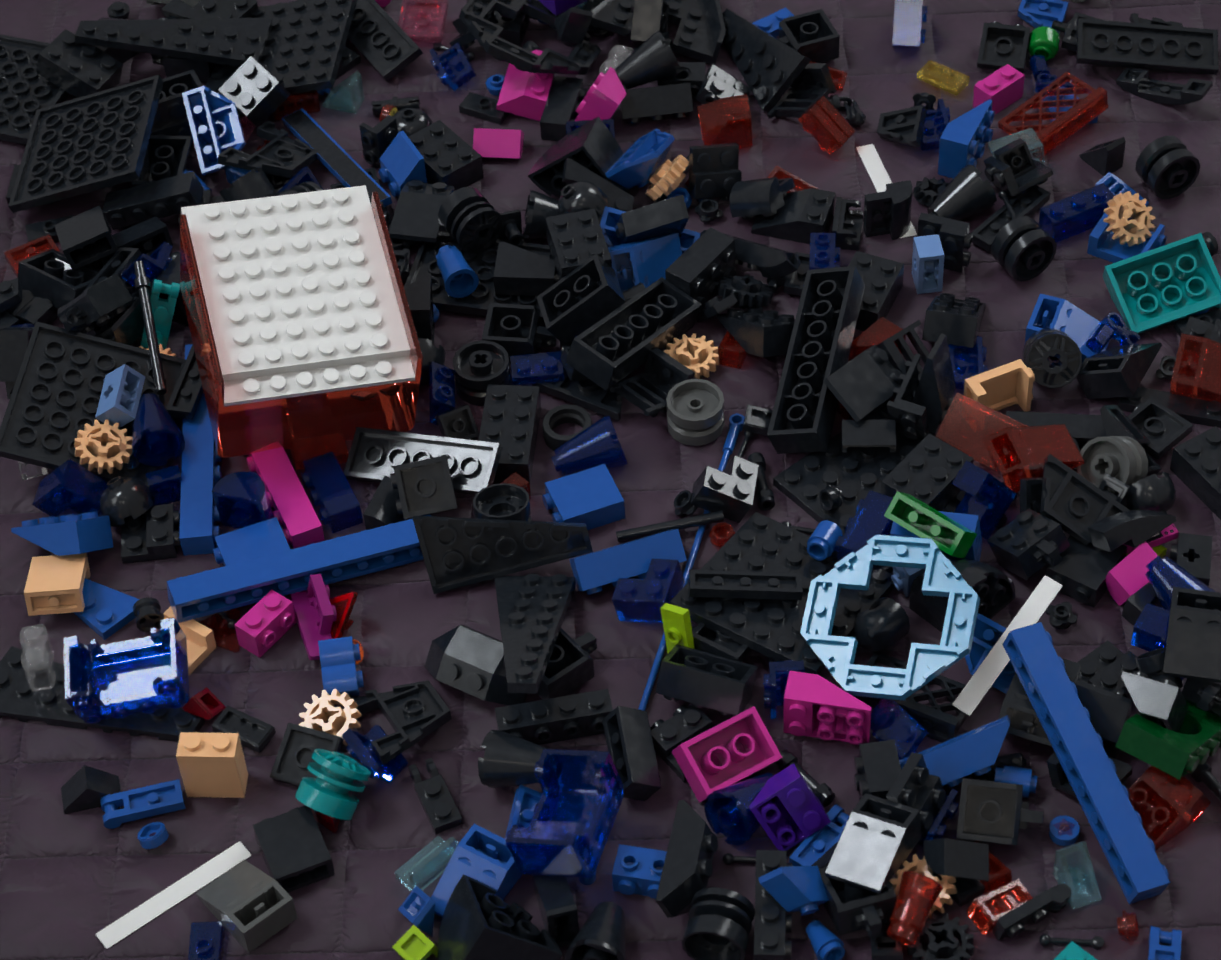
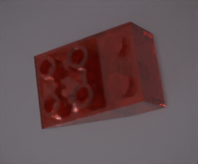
(1197, 368)
(1022, 451)
(1165, 804)

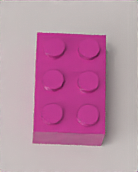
(726, 753)

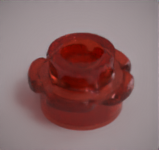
(721, 534)
(1128, 925)

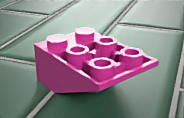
(824, 710)

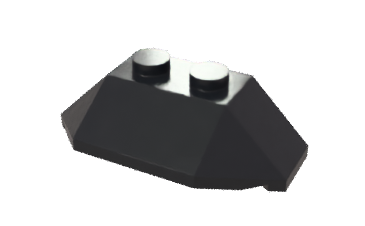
(471, 664)
(686, 861)

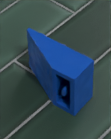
(965, 139)
(644, 259)
(1064, 316)
(69, 533)
(481, 857)

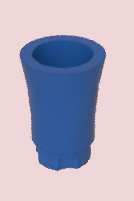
(456, 273)

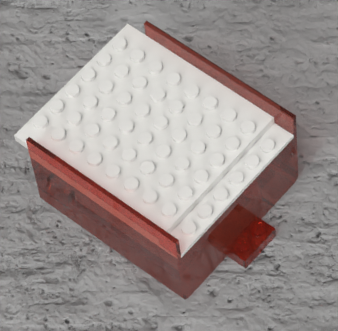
(298, 321)

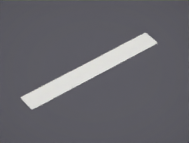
(878, 173)
(997, 657)
(173, 895)

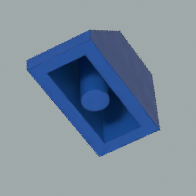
(796, 888)

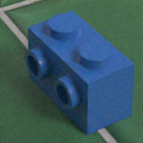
(638, 870)

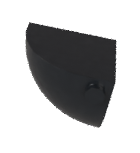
(588, 145)
(987, 581)
(487, 928)

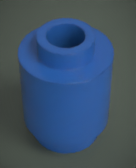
(823, 540)
(1017, 775)

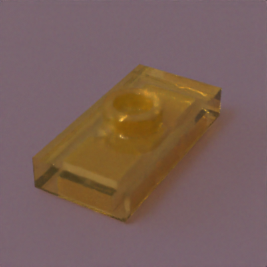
(943, 77)

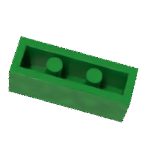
(930, 524)

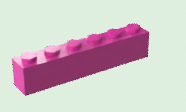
(287, 497)

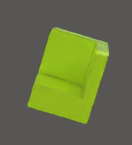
(415, 945)

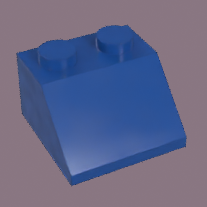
(401, 164)

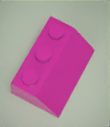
(525, 92)

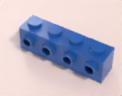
(625, 560)

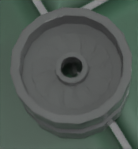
(695, 412)
(1114, 456)

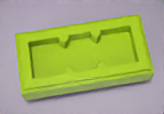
(676, 626)

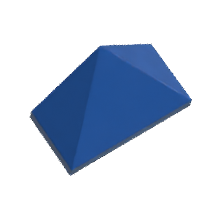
(419, 910)

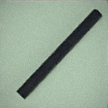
(679, 524)

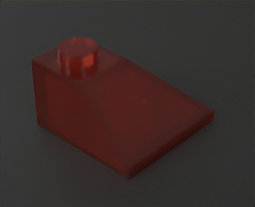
(726, 121)

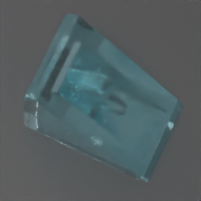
(347, 95)
(1075, 868)

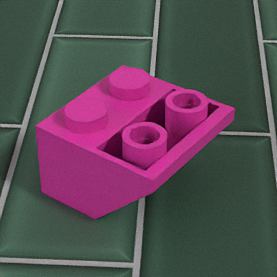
(602, 97)

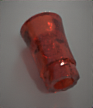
(912, 907)

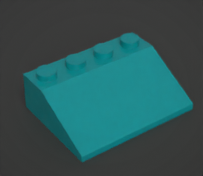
(1164, 284)

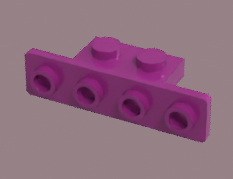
(314, 614)

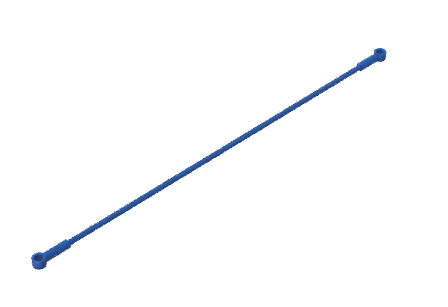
(727, 450)

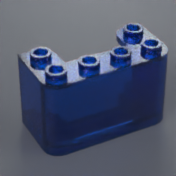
(127, 674)
(572, 816)

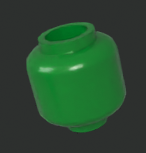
(1044, 42)

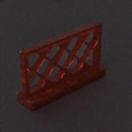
(1065, 122)

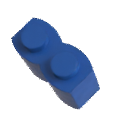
(339, 665)

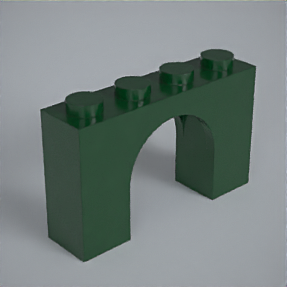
(1170, 750)

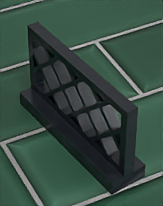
(933, 719)

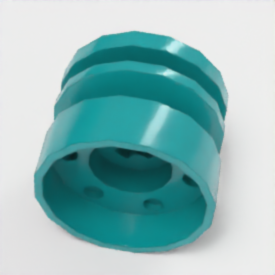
(331, 788)

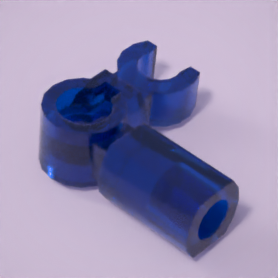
(1042, 75)
(1111, 328)

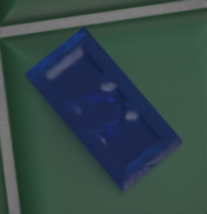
(205, 941)

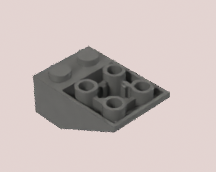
(249, 904)

